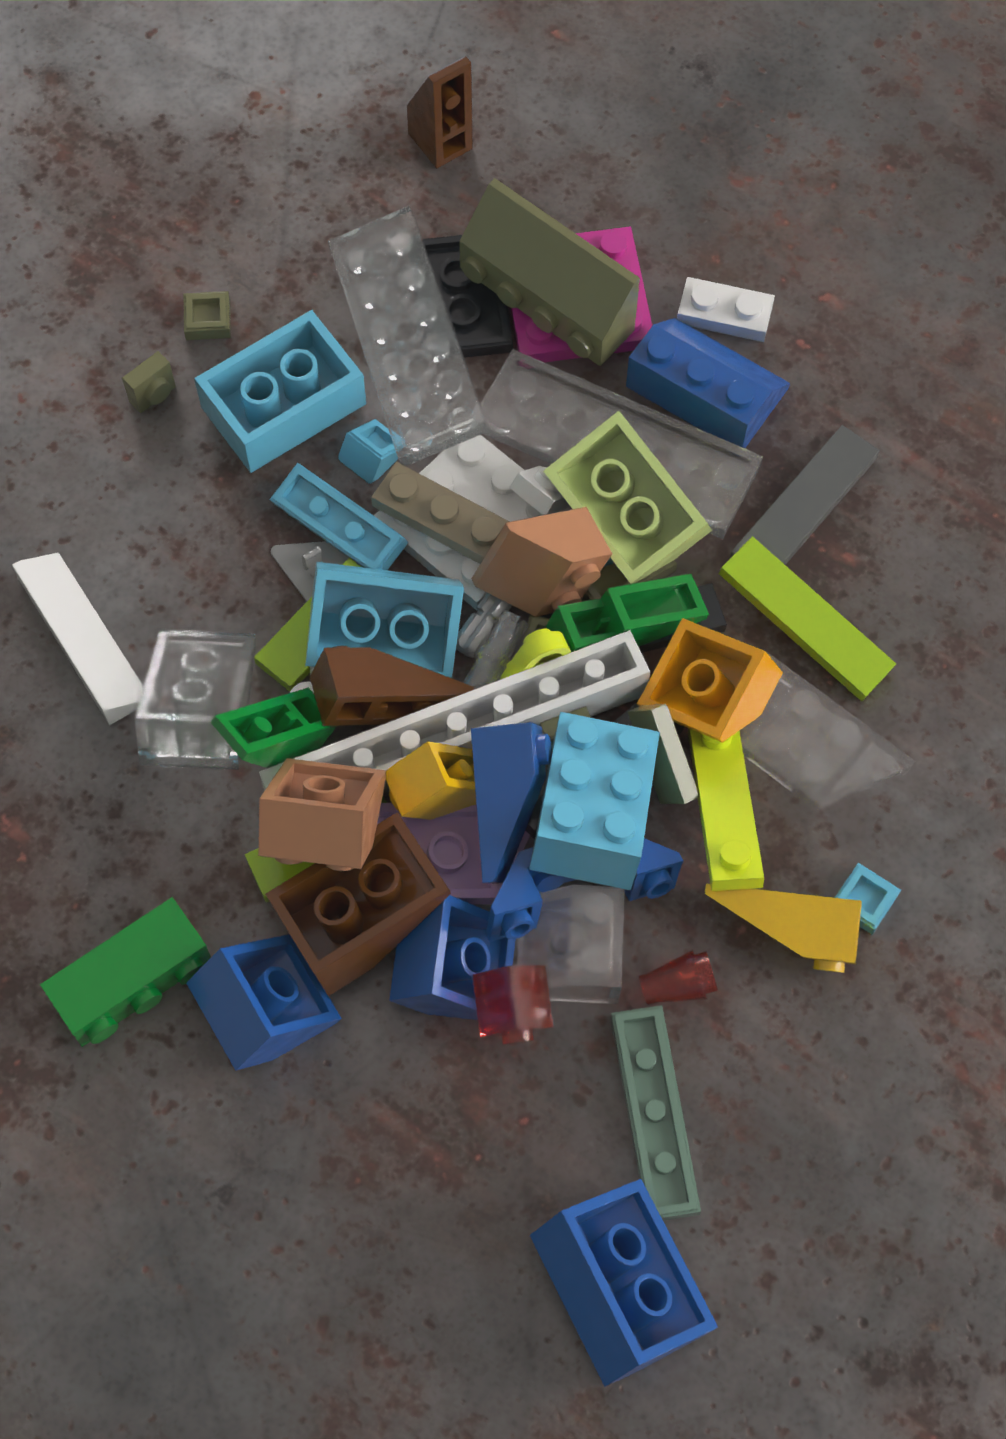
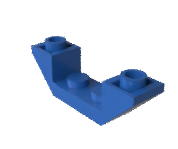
(520, 903)

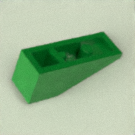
(274, 728)

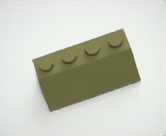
(549, 273)

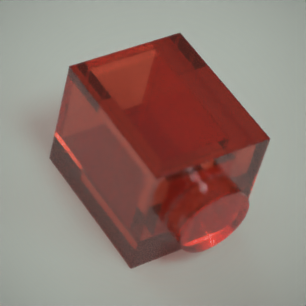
(513, 1002)

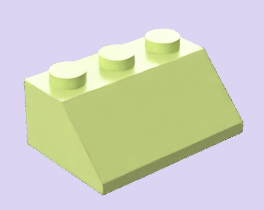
(629, 498)

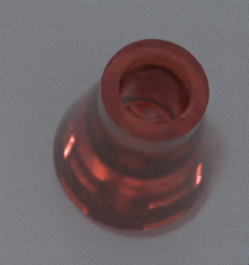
(679, 980)

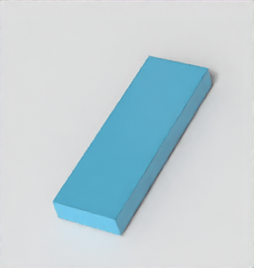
(338, 520)

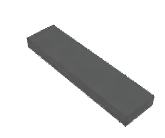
(812, 494)

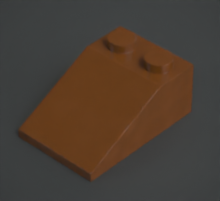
(359, 915)

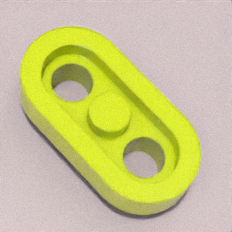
(537, 649)

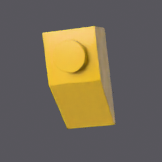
(432, 781)

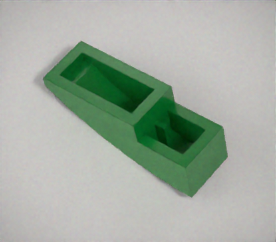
(644, 608)

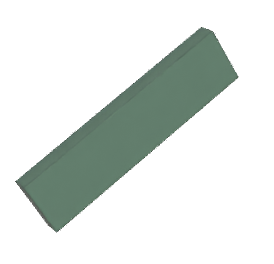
(655, 1111)

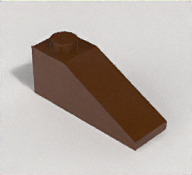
(442, 114)
(375, 687)

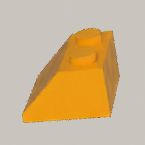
(711, 681)

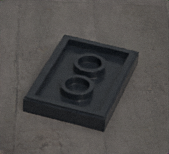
(474, 309)

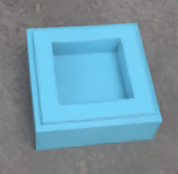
(873, 891)

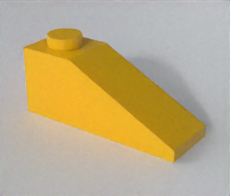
(807, 924)

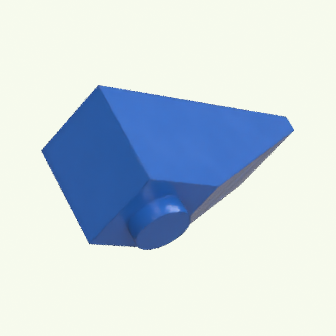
(508, 781)

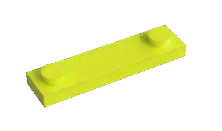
(726, 813)

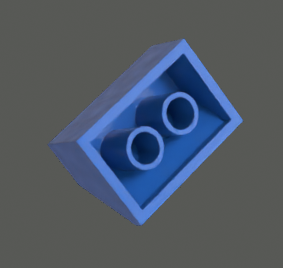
(703, 382)
(622, 1281)

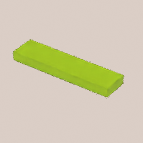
(807, 618)

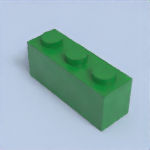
(127, 973)

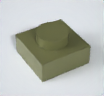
(149, 382)

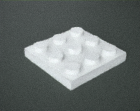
(482, 476)

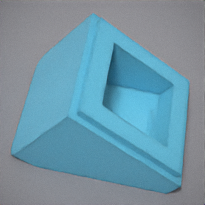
(368, 451)

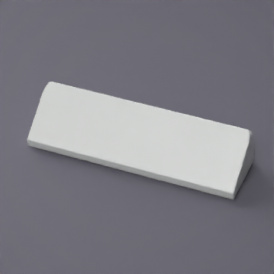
(81, 635)

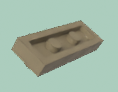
(438, 512)

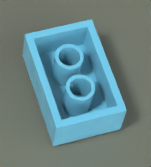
(281, 391)
(595, 801)

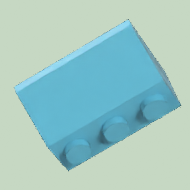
(388, 611)

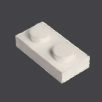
(725, 309)

